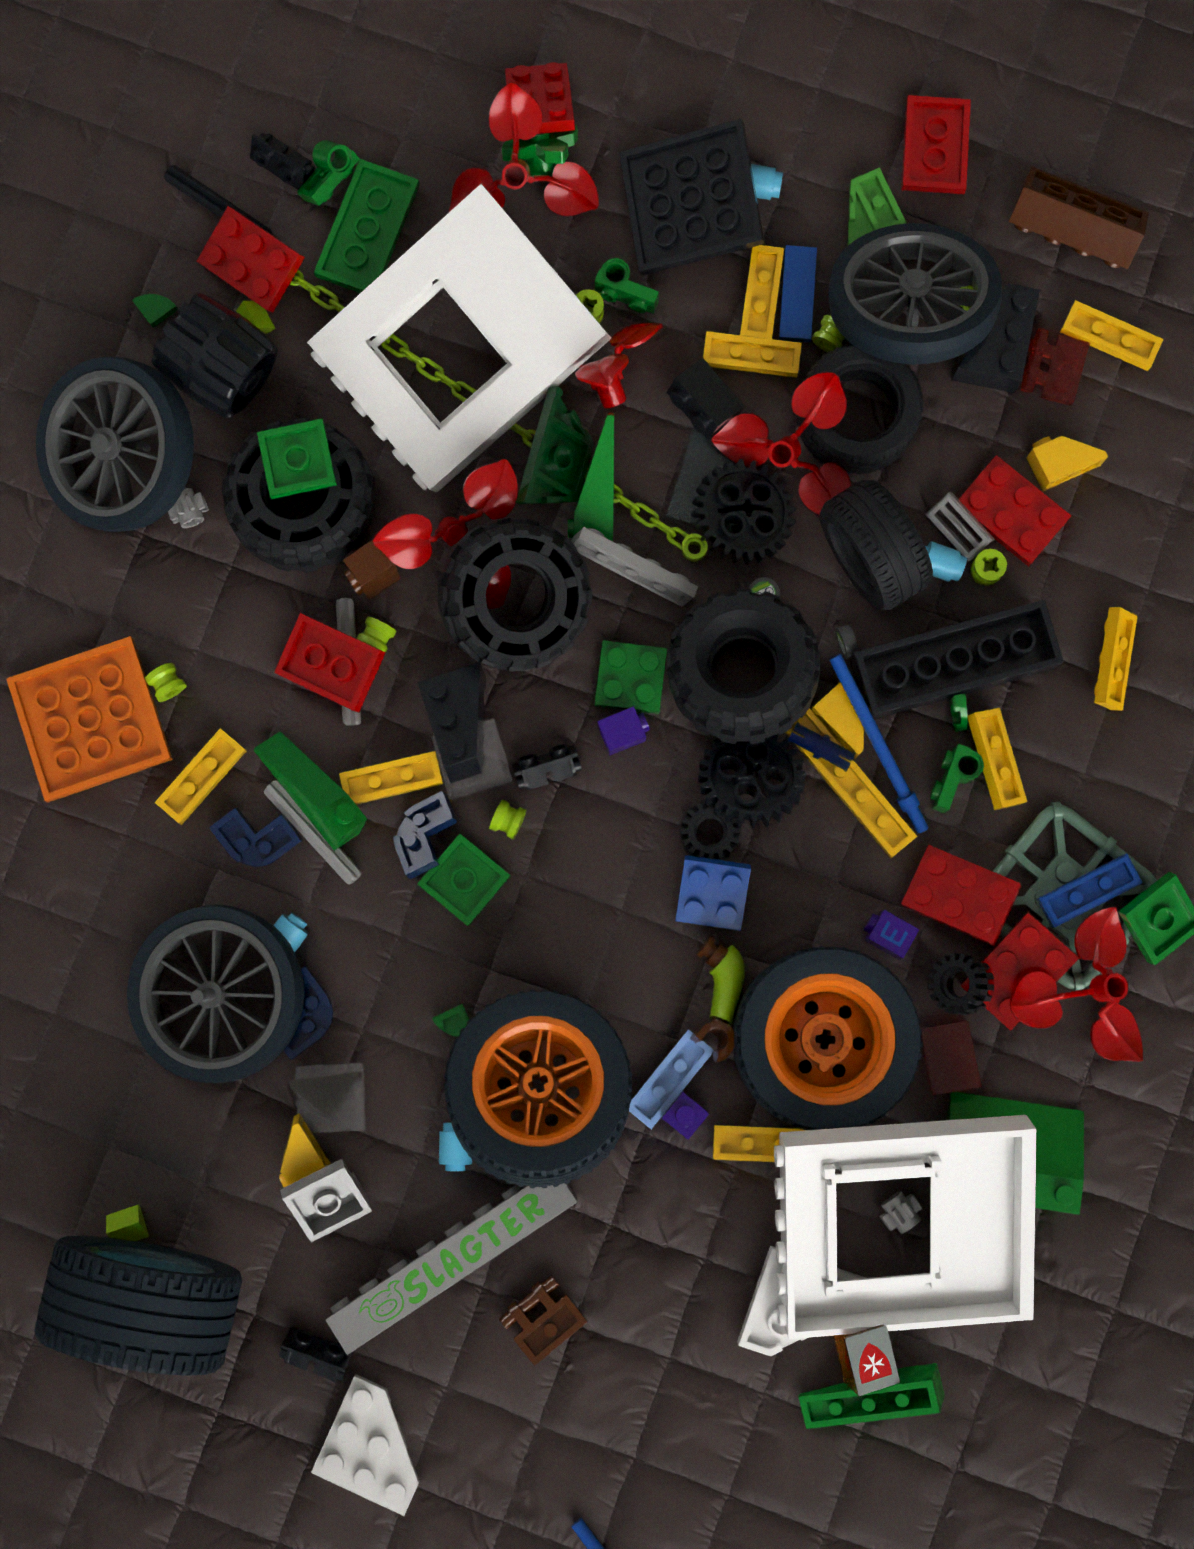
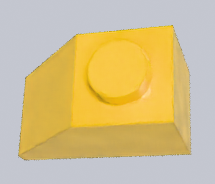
(1062, 460)
(841, 719)
(302, 1153)

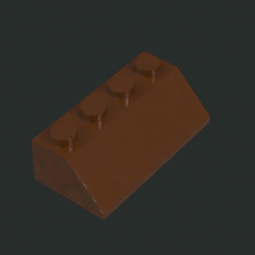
(1079, 218)

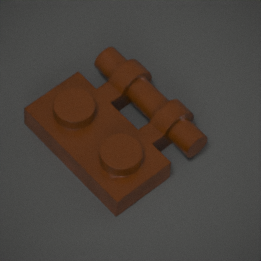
(548, 1329)

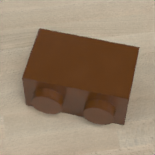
(370, 571)

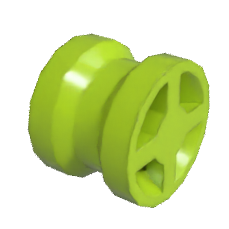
(593, 298)
(829, 336)
(983, 572)
(376, 633)
(165, 682)
(507, 819)

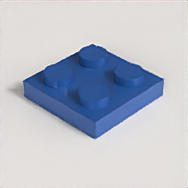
(713, 892)

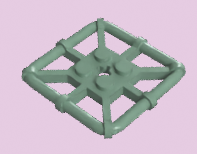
(1061, 871)

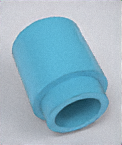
(766, 181)
(946, 562)
(292, 929)
(451, 1151)

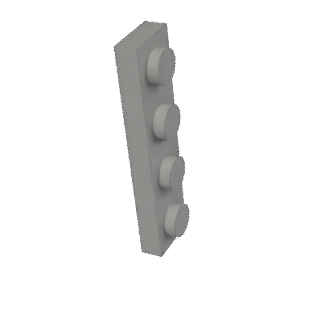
(640, 570)

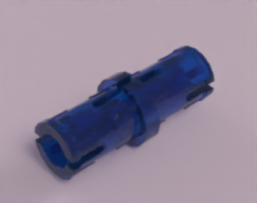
(821, 746)

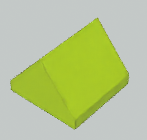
(256, 315)
(127, 1224)

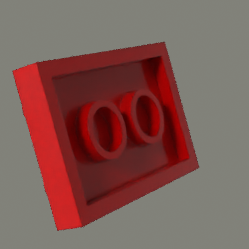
(551, 90)
(936, 144)
(250, 259)
(1014, 510)
(329, 662)
(961, 895)
(1021, 951)

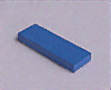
(797, 293)
(1089, 890)

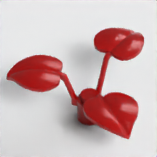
(517, 117)
(606, 373)
(820, 402)
(408, 537)
(1116, 1033)

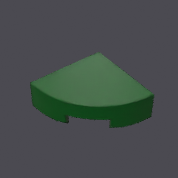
(155, 308)
(959, 712)
(452, 1020)

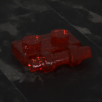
(1064, 370)

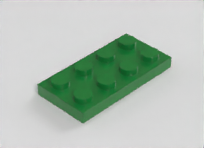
(366, 226)

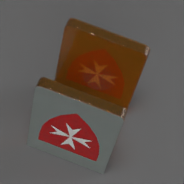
(867, 1360)

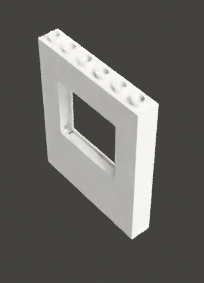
(506, 295)
(978, 1225)

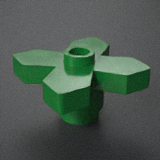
(543, 150)

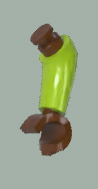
(728, 980)

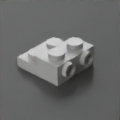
(326, 1200)

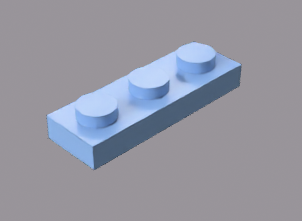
(669, 1079)

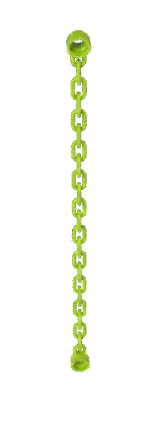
(689, 539)

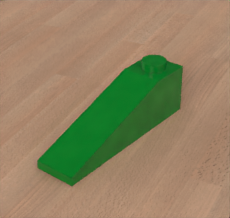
(597, 494)
(312, 790)
(916, 1394)

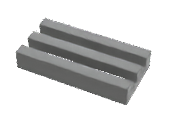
(968, 517)

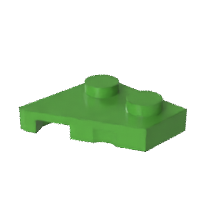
(871, 205)

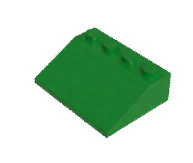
(1057, 1145)

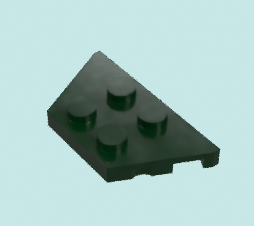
(557, 455)

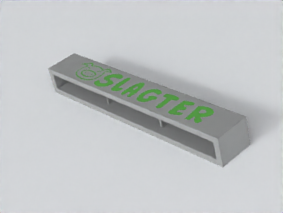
(445, 1263)

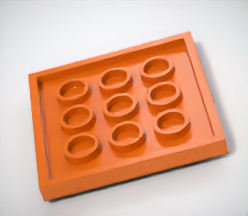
(89, 719)

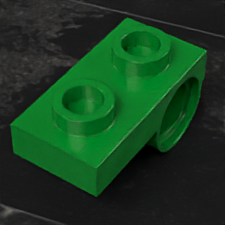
(328, 175)
(638, 297)
(944, 791)

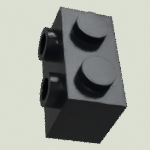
(704, 398)

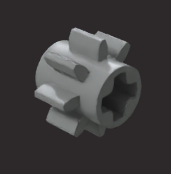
(188, 509)
(901, 1212)

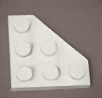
(761, 1326)
(368, 1449)

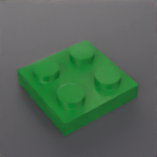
(296, 458)
(630, 677)
(464, 880)
(1160, 918)

